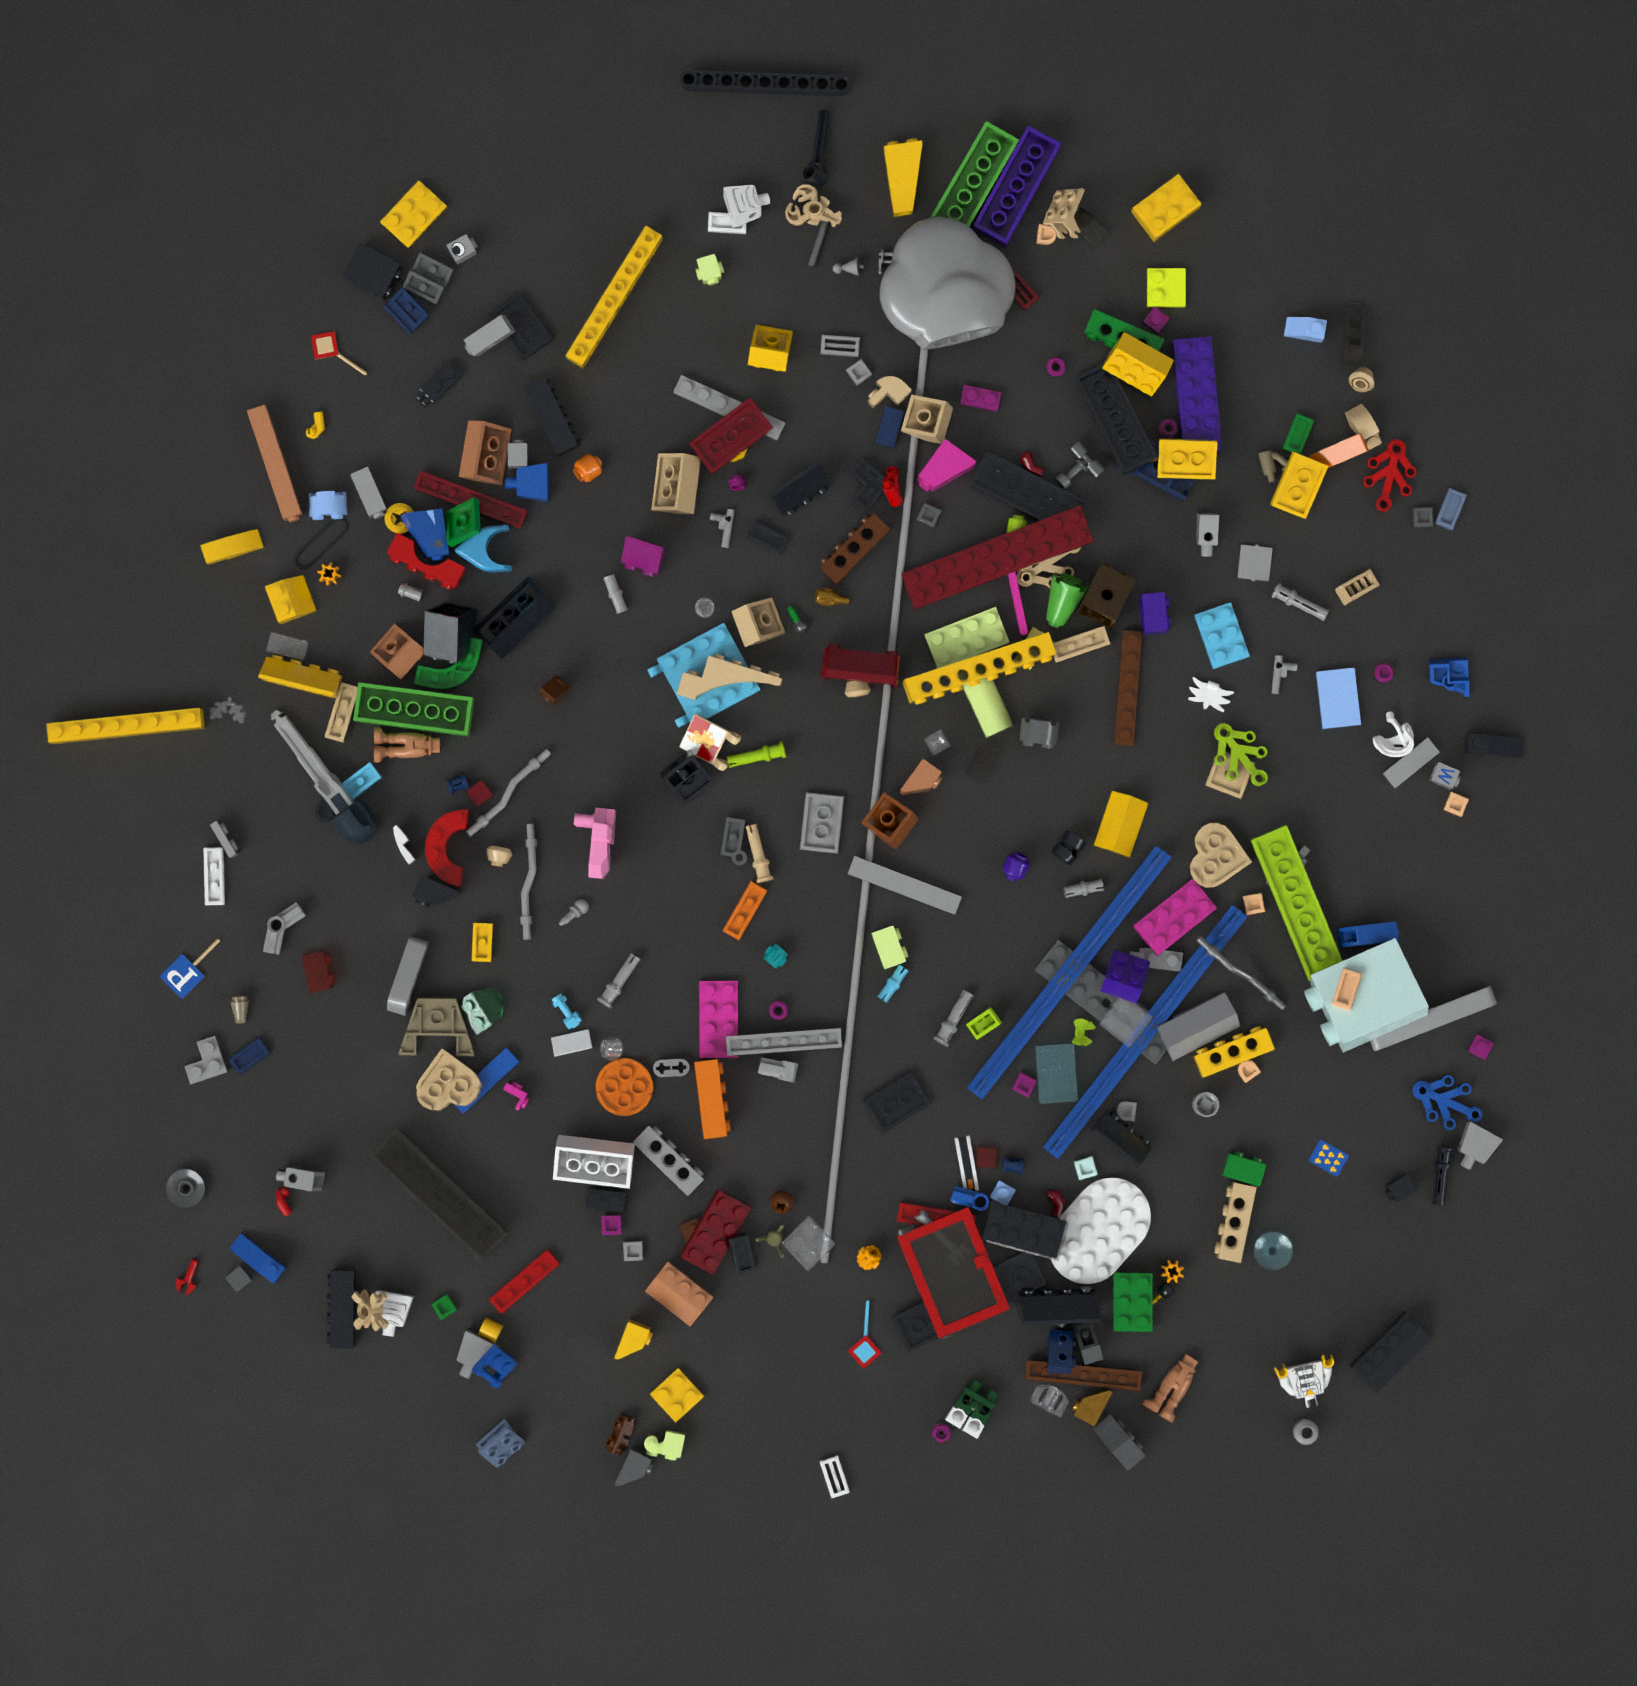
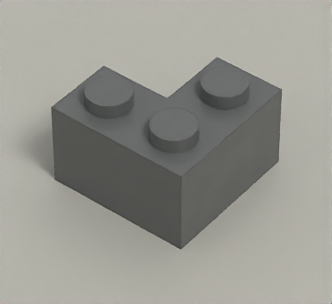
(1119, 1441)

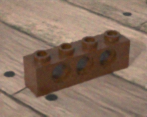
(837, 573)

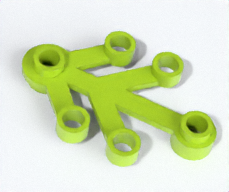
(1238, 752)

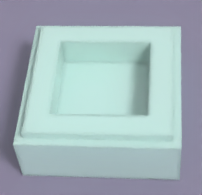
(1085, 1168)

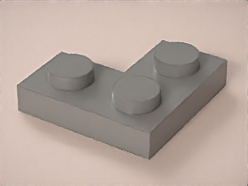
(211, 1064)

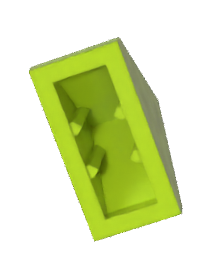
(983, 1023)

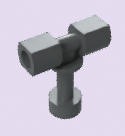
(1084, 462)

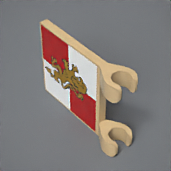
(706, 740)

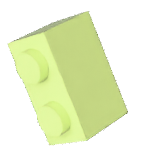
(889, 947)

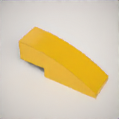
(231, 546)

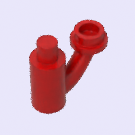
(892, 487)

